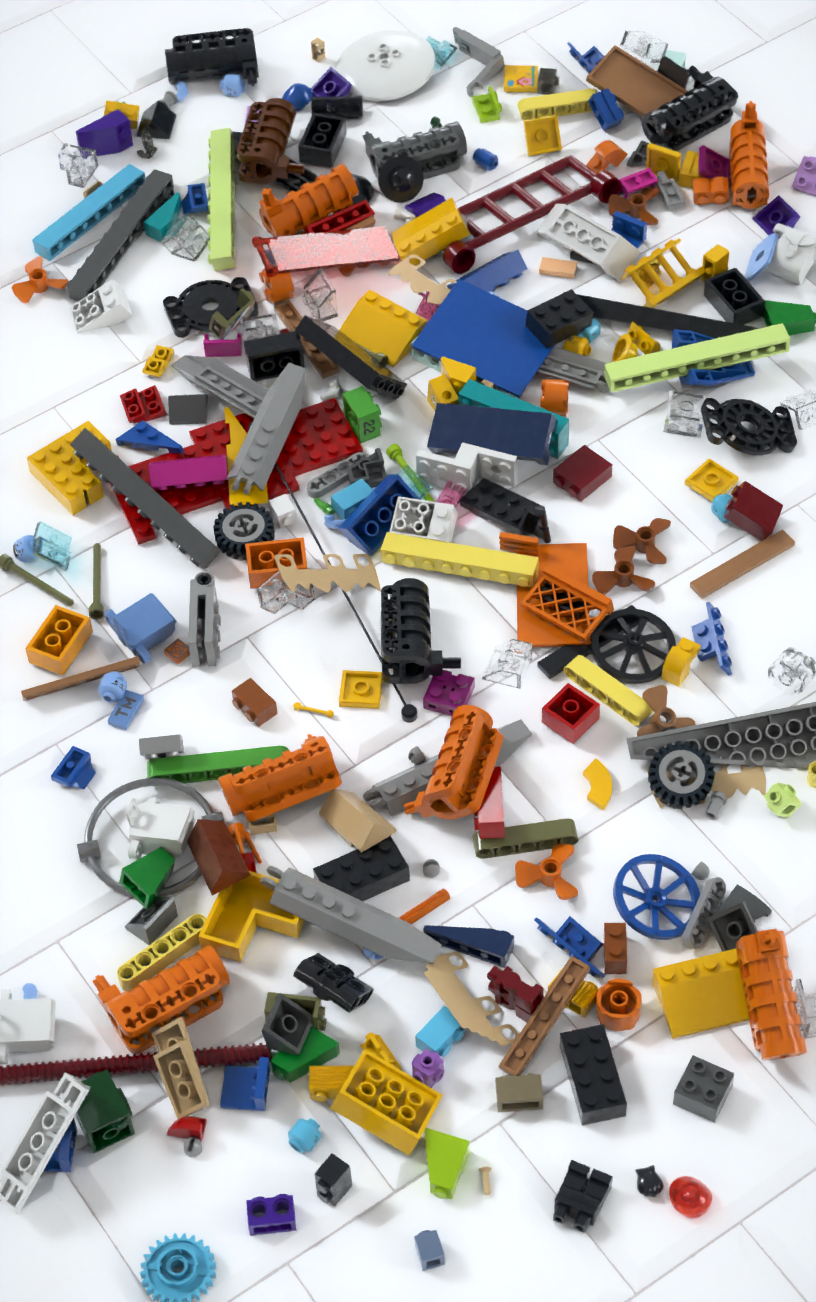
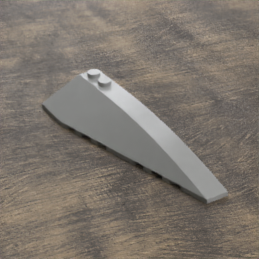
(759, 739)

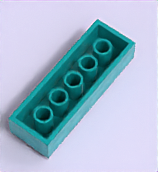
(483, 396)

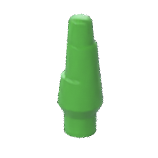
(324, 507)

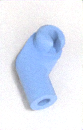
(182, 90)
(331, 523)
(30, 991)

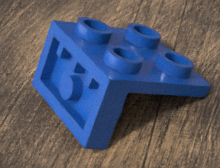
(629, 228)
(246, 1086)
(63, 1155)

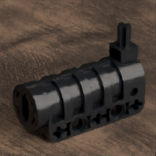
(213, 56)
(690, 111)
(409, 635)

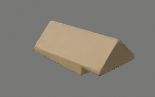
(354, 820)
(180, 1069)

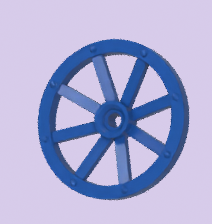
(654, 893)

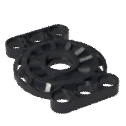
(195, 296)
(733, 433)

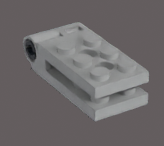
(204, 606)

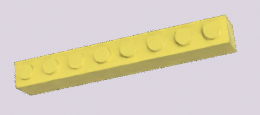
(460, 559)

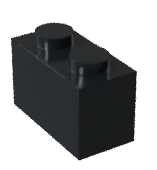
(333, 1180)

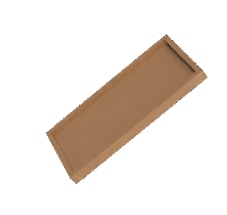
(633, 82)

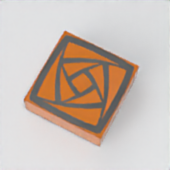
(177, 651)

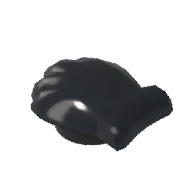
(648, 1181)

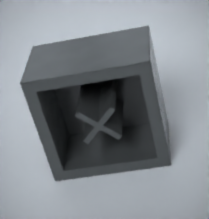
(703, 1088)

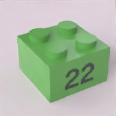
(362, 414)

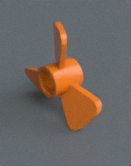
(37, 281)
(530, 873)

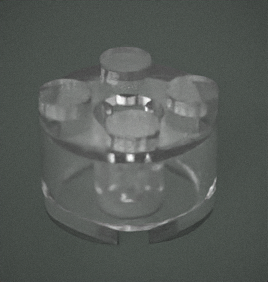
(792, 671)

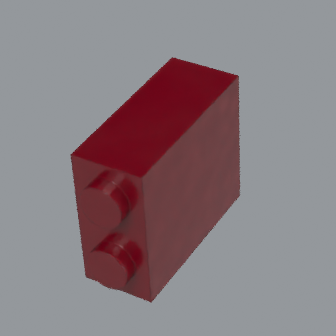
(582, 473)
(753, 510)

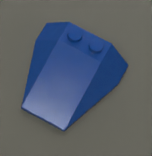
(709, 377)

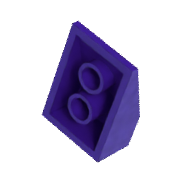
(107, 134)

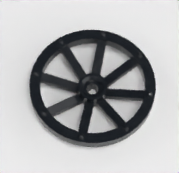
(630, 646)

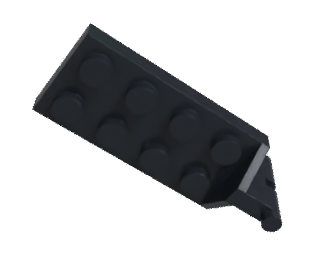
(507, 509)

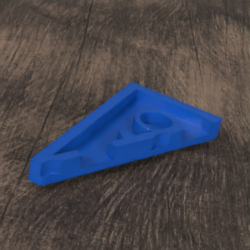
(149, 438)

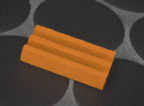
(519, 543)

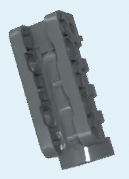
(429, 149)

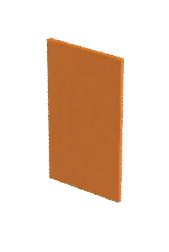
(531, 628)

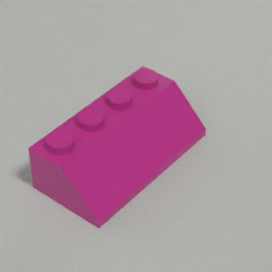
(188, 471)

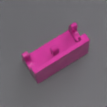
(638, 181)
(222, 347)

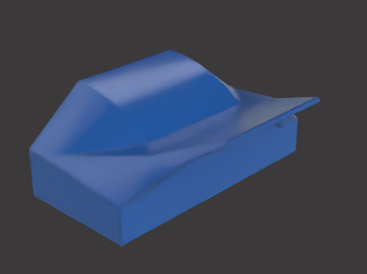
(195, 199)
(74, 769)

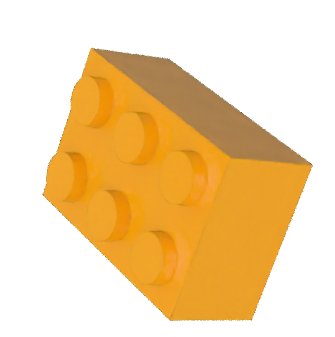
(59, 640)

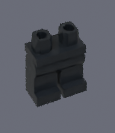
(581, 1199)

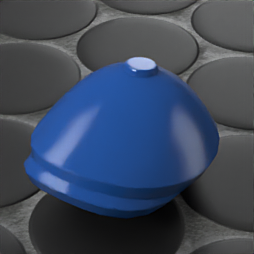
(298, 95)

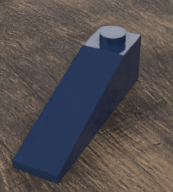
(480, 943)

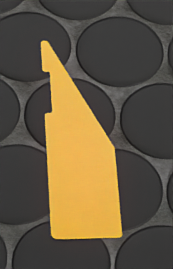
(237, 437)

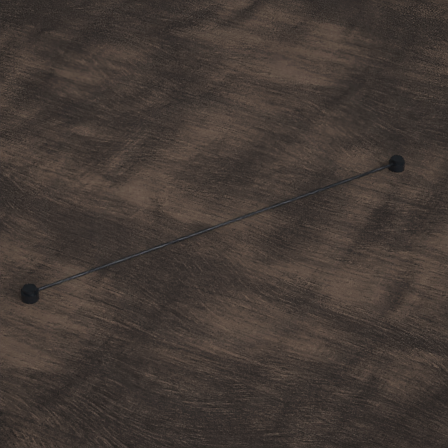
(409, 711)

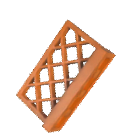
(579, 592)

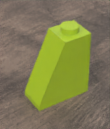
(445, 1162)

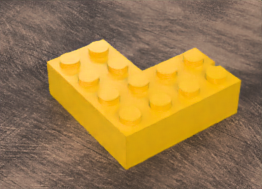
(65, 473)
(238, 914)

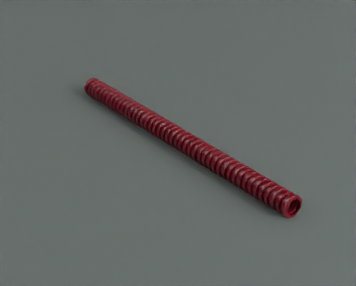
(127, 1064)

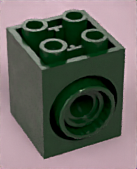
(104, 1113)

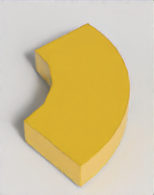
(600, 784)

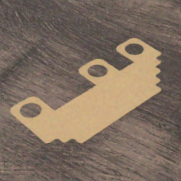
(463, 1007)

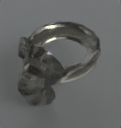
(148, 145)

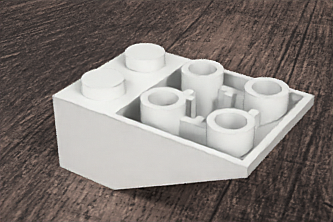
(101, 308)
(424, 519)

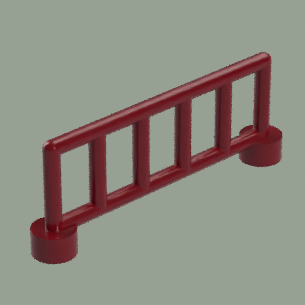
(461, 255)

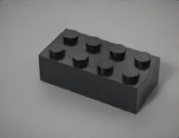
(367, 872)
(593, 1074)

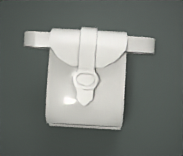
(792, 254)
(158, 826)
(25, 1024)

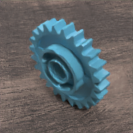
(177, 1253)

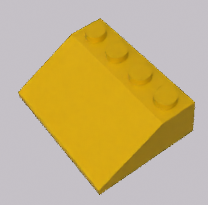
(430, 232)
(383, 326)
(701, 993)
(386, 1102)

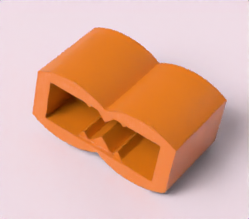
(710, 190)

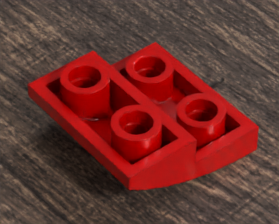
(143, 405)

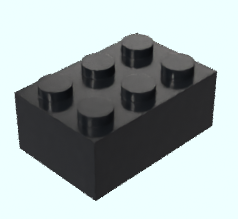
(322, 140)
(734, 297)
(559, 318)
(271, 354)

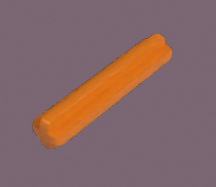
(426, 906)

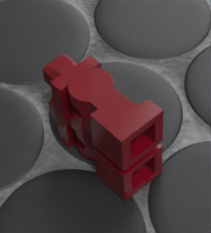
(514, 992)

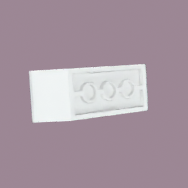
(589, 239)

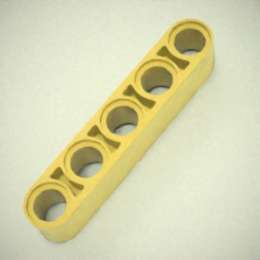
(555, 104)
(607, 690)
(157, 961)

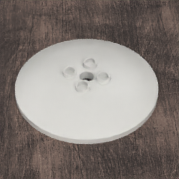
(387, 64)

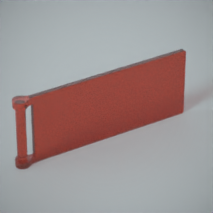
(326, 250)

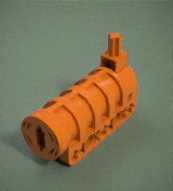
(748, 161)
(309, 204)
(461, 767)
(282, 780)
(770, 995)
(164, 997)

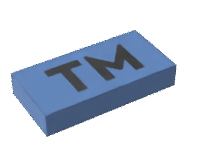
(125, 710)

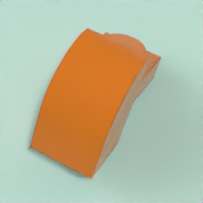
(606, 153)

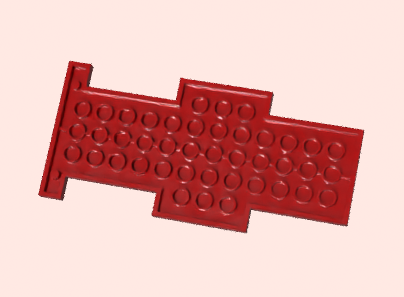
(315, 441)

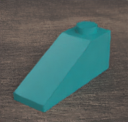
(163, 219)

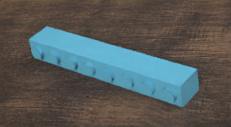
(88, 212)

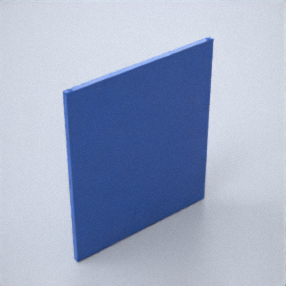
(486, 335)

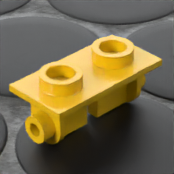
(643, 340)
(377, 1046)

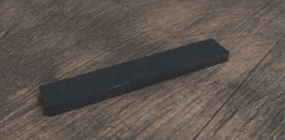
(555, 662)

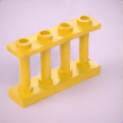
(665, 291)

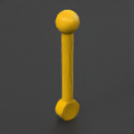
(297, 707)

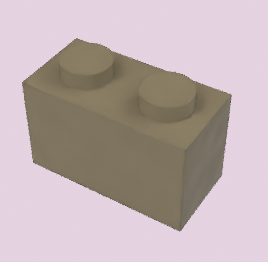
(519, 1092)

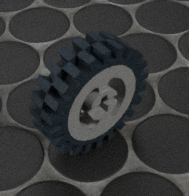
(230, 534)
(685, 758)

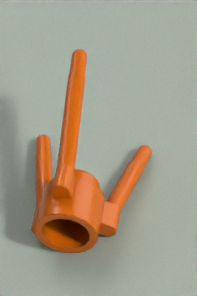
(239, 836)

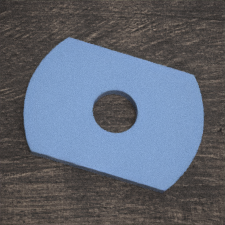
(757, 264)

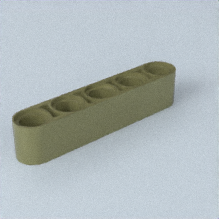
(527, 838)

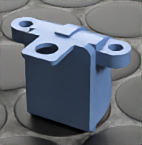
(142, 625)

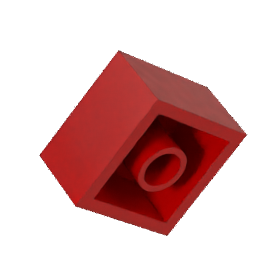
(570, 713)

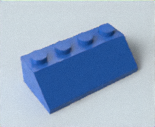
(496, 272)
(374, 516)

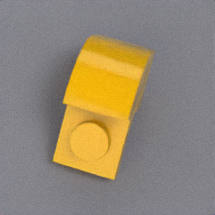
(678, 661)

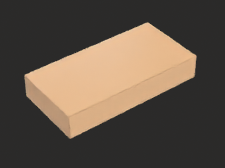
(558, 267)

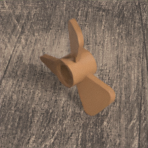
(657, 700)

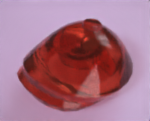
(690, 1196)

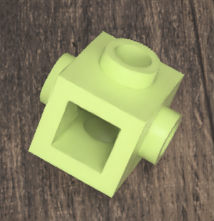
(782, 799)

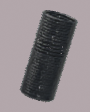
(340, 107)

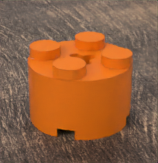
(277, 287)
(555, 396)
(618, 1005)

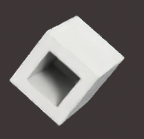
(282, 511)

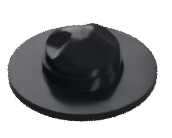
(400, 179)

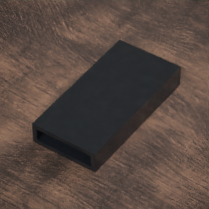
(351, 357)

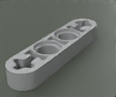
(334, 472)
(694, 934)

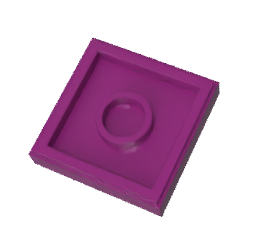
(713, 164)

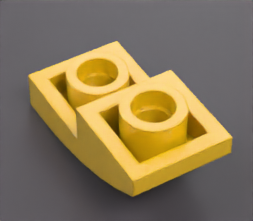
(159, 361)

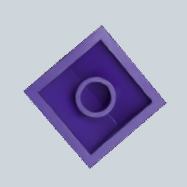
(331, 84)
(425, 204)
(776, 212)

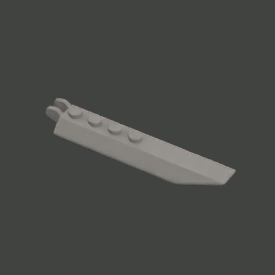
(576, 369)
(223, 382)
(269, 430)
(407, 784)
(349, 917)

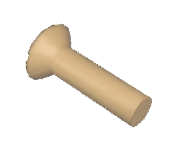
(486, 1179)

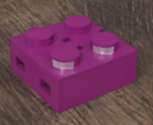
(448, 692)

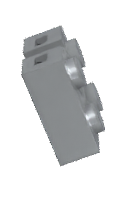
(154, 746)

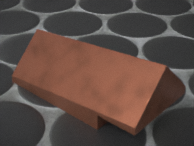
(216, 855)

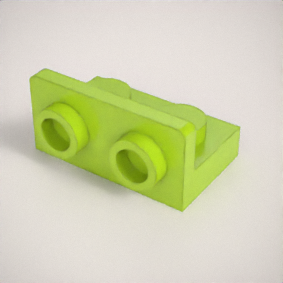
(487, 106)

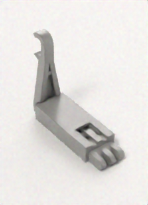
(481, 52)

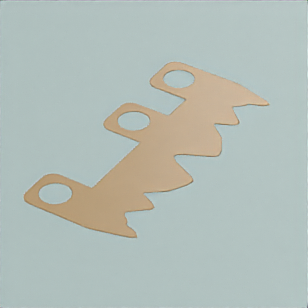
(419, 282)
(322, 578)
(729, 783)

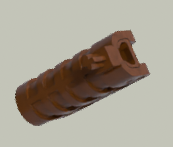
(267, 142)

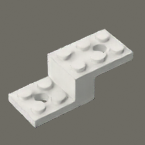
(468, 466)

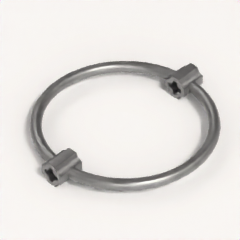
(90, 850)

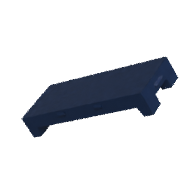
(497, 429)

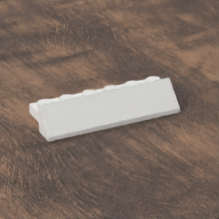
(40, 1141)

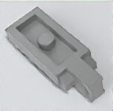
(669, 192)

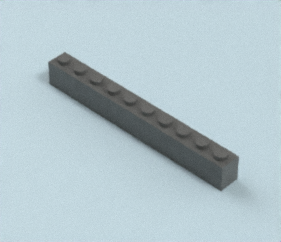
(120, 235)
(148, 501)

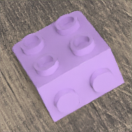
(806, 176)

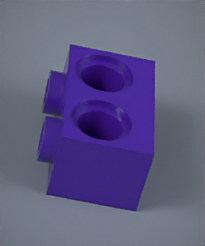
(271, 1221)

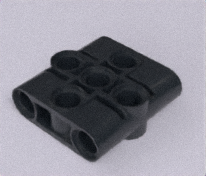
(333, 982)

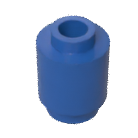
(485, 159)

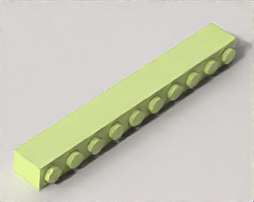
(221, 199)
(701, 355)

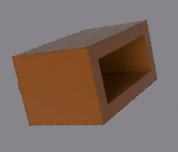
(254, 702)
(615, 948)

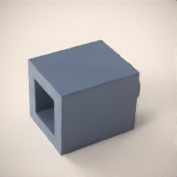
(429, 1249)

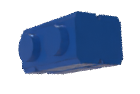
(606, 109)

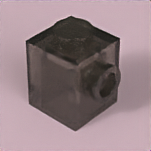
(547, 81)

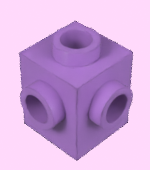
(428, 1068)

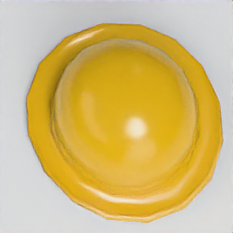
(624, 349)

